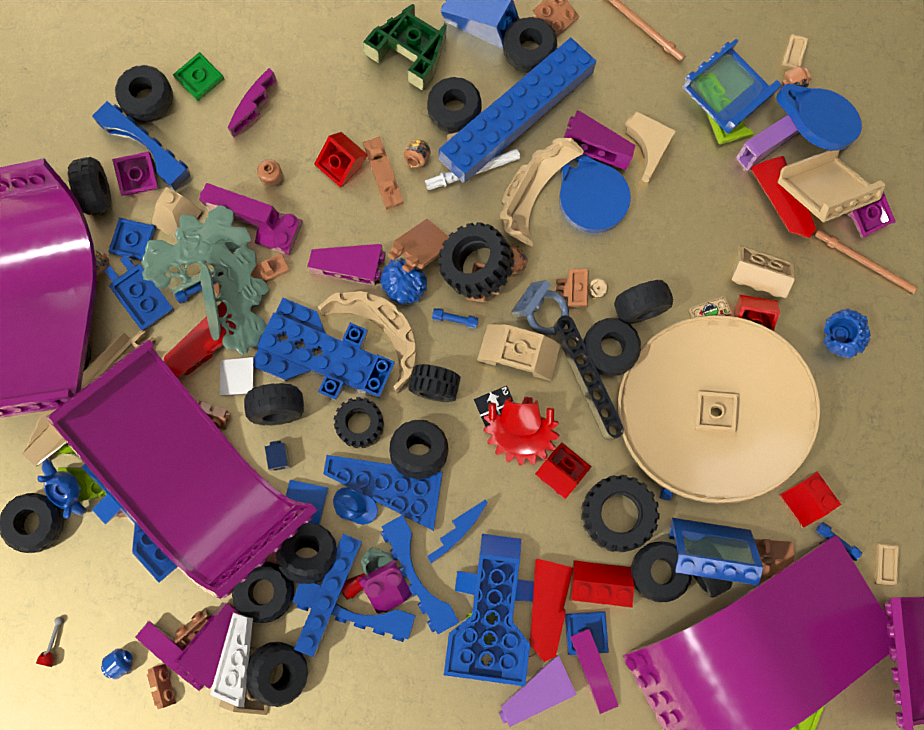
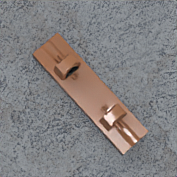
(383, 173)
(272, 269)

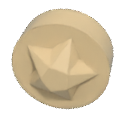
(598, 287)

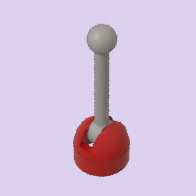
(47, 658)

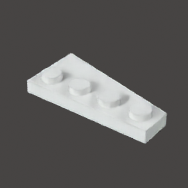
(232, 668)

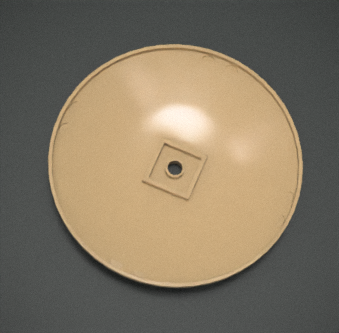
(728, 365)

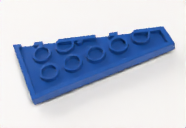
(388, 487)

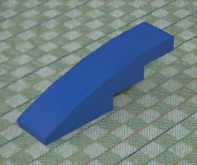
(462, 526)

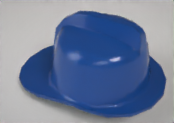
(354, 506)

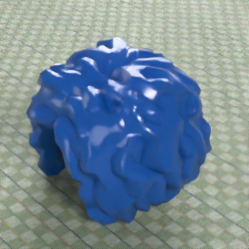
(403, 286)
(846, 333)

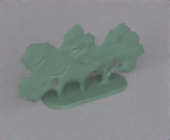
(192, 246)
(238, 292)

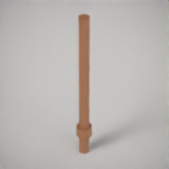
(669, 46)
(833, 241)

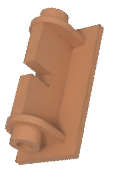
(218, 415)
(187, 633)
(159, 677)

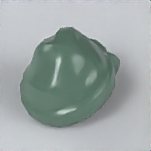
(374, 559)

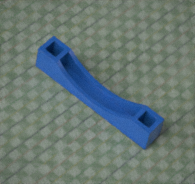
(115, 123)
(327, 596)
(439, 612)
(394, 622)

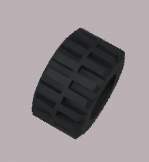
(434, 383)
(347, 411)

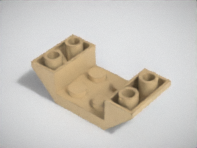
(519, 350)

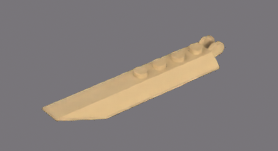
(44, 438)

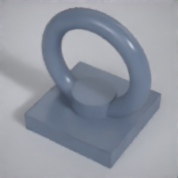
(533, 299)

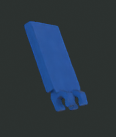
(139, 297)

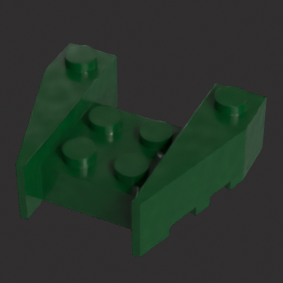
(413, 40)

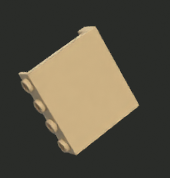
(828, 186)

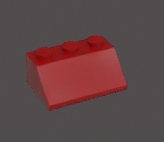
(602, 584)

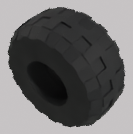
(528, 30)
(138, 79)
(449, 90)
(89, 185)
(643, 301)
(624, 334)
(273, 404)
(414, 465)
(14, 516)
(307, 569)
(642, 575)
(278, 605)
(292, 679)

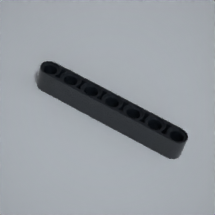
(588, 387)

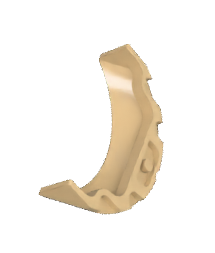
(529, 182)
(386, 317)

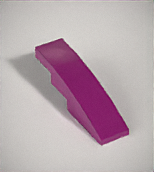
(248, 107)
(163, 648)
(594, 671)

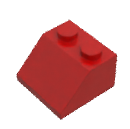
(340, 158)
(758, 310)
(563, 470)
(810, 499)

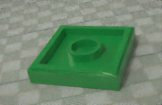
(198, 76)

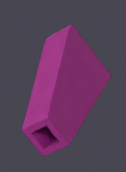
(599, 141)
(244, 208)
(348, 263)
(205, 649)

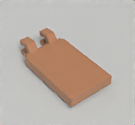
(419, 245)

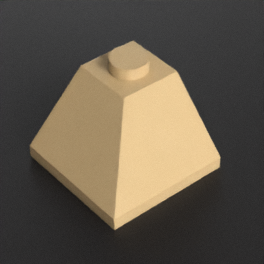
(169, 210)

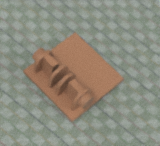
(556, 13)
(774, 556)

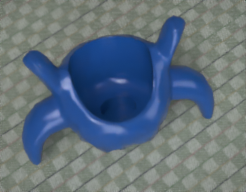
(61, 489)

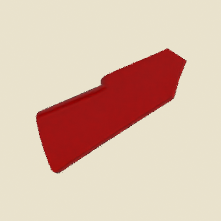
(791, 211)
(196, 346)
(548, 605)

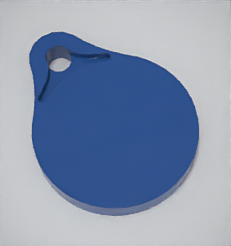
(821, 116)
(593, 195)

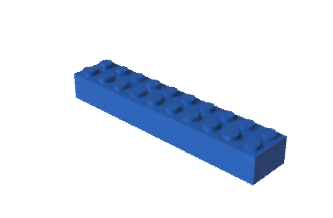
(516, 110)

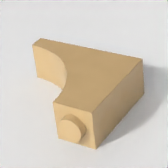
(651, 138)

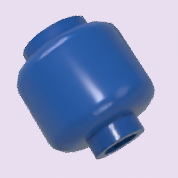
(117, 663)

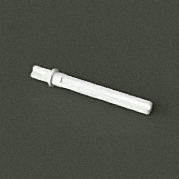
(449, 177)

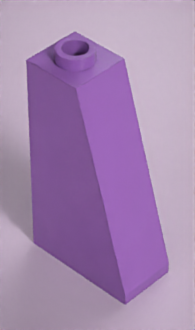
(766, 142)
(541, 691)

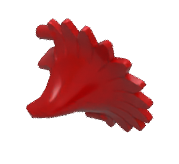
(521, 430)

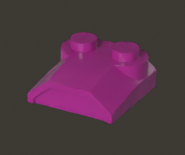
(135, 173)
(872, 216)
(282, 236)
(385, 587)

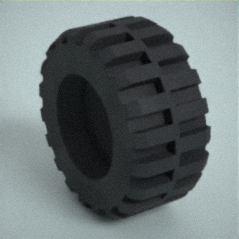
(461, 245)
(641, 498)

